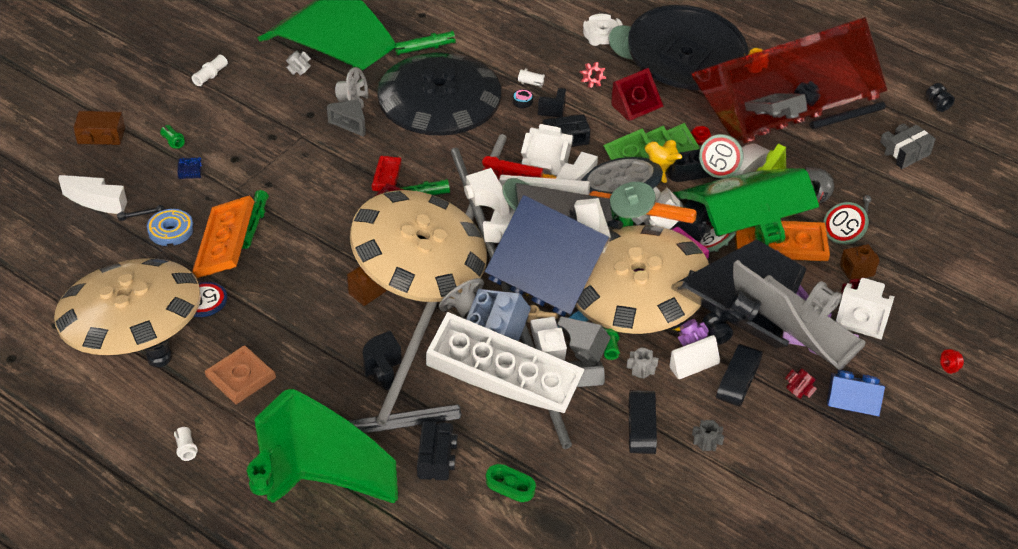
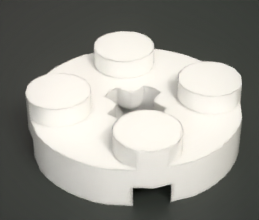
(599, 28)

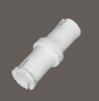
(209, 70)

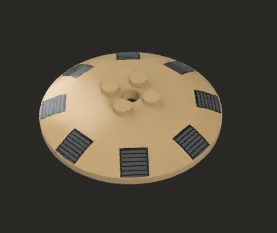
(412, 267)
(641, 299)
(105, 321)

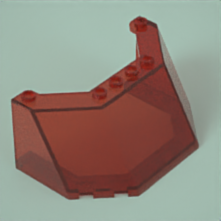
(836, 60)

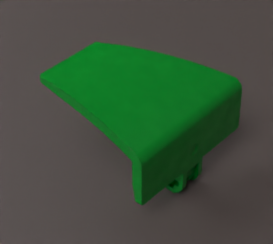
(338, 29)
(755, 200)
(316, 444)

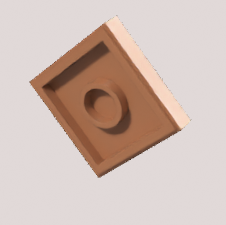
(240, 374)

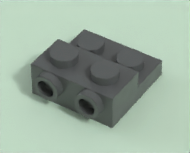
(779, 105)

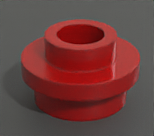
(700, 134)
(951, 361)

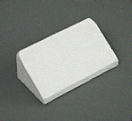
(694, 357)

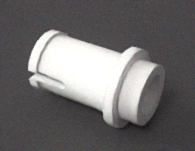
(531, 78)
(186, 448)

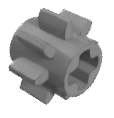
(298, 62)
(642, 363)

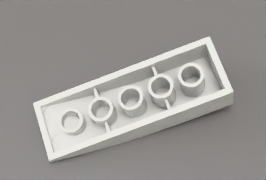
(502, 364)

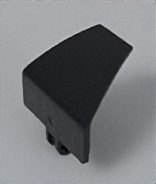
(715, 288)

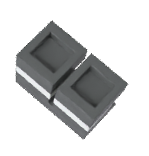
(908, 144)

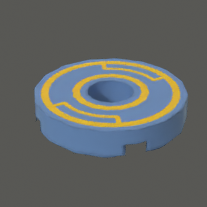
(171, 217)

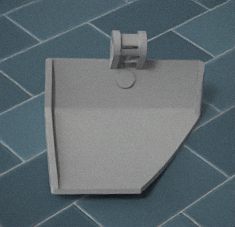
(801, 319)

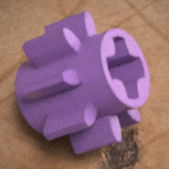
(692, 332)

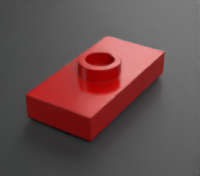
(386, 172)

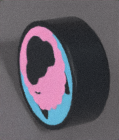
(522, 98)

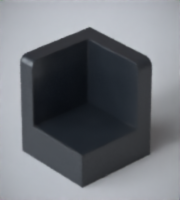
(553, 106)

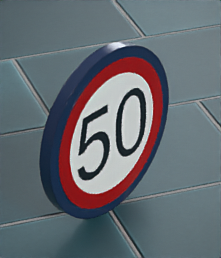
(212, 299)

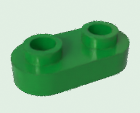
(511, 483)

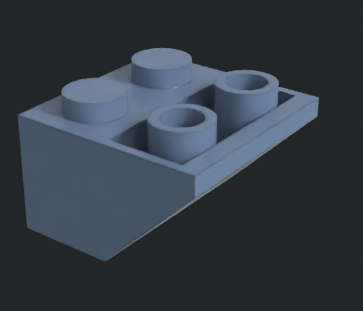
(500, 312)

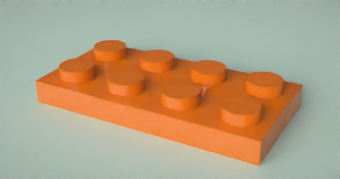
(223, 237)
(801, 241)

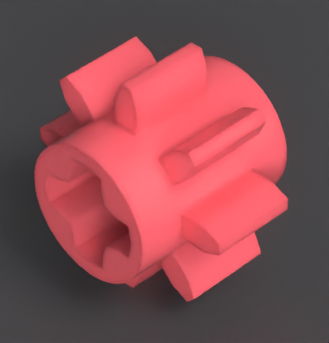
(597, 77)

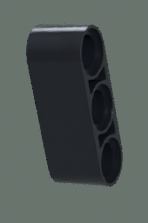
(687, 167)
(739, 375)
(642, 422)

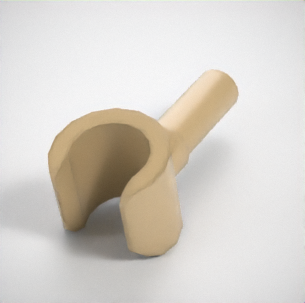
(536, 314)

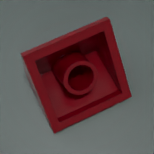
(635, 95)

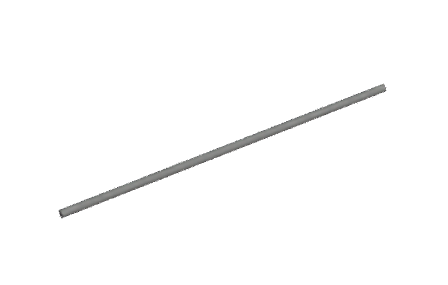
(420, 329)

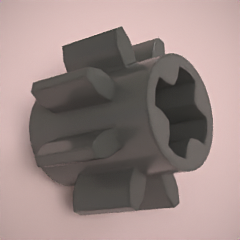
(708, 435)

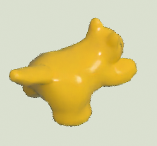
(663, 155)

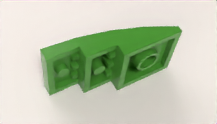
(634, 144)

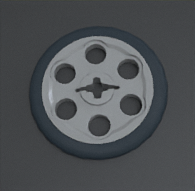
(616, 172)

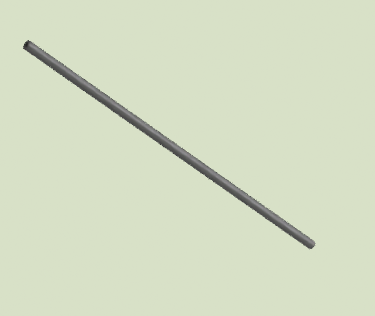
(525, 336)

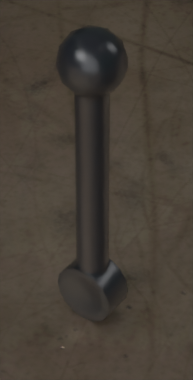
(123, 216)

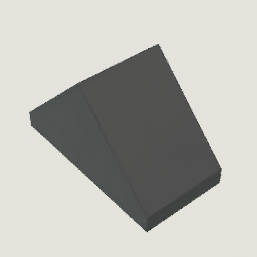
(347, 116)

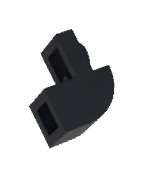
(379, 356)

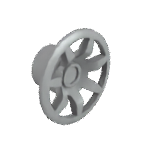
(350, 89)
(464, 300)

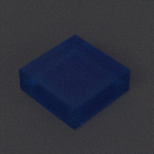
(189, 168)

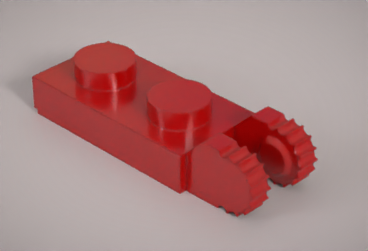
(503, 167)

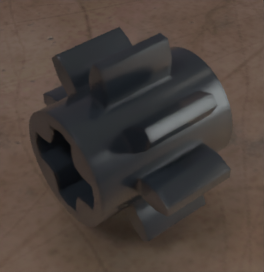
(810, 91)

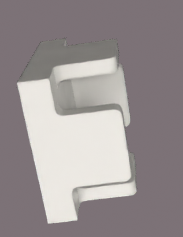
(546, 149)
(865, 308)

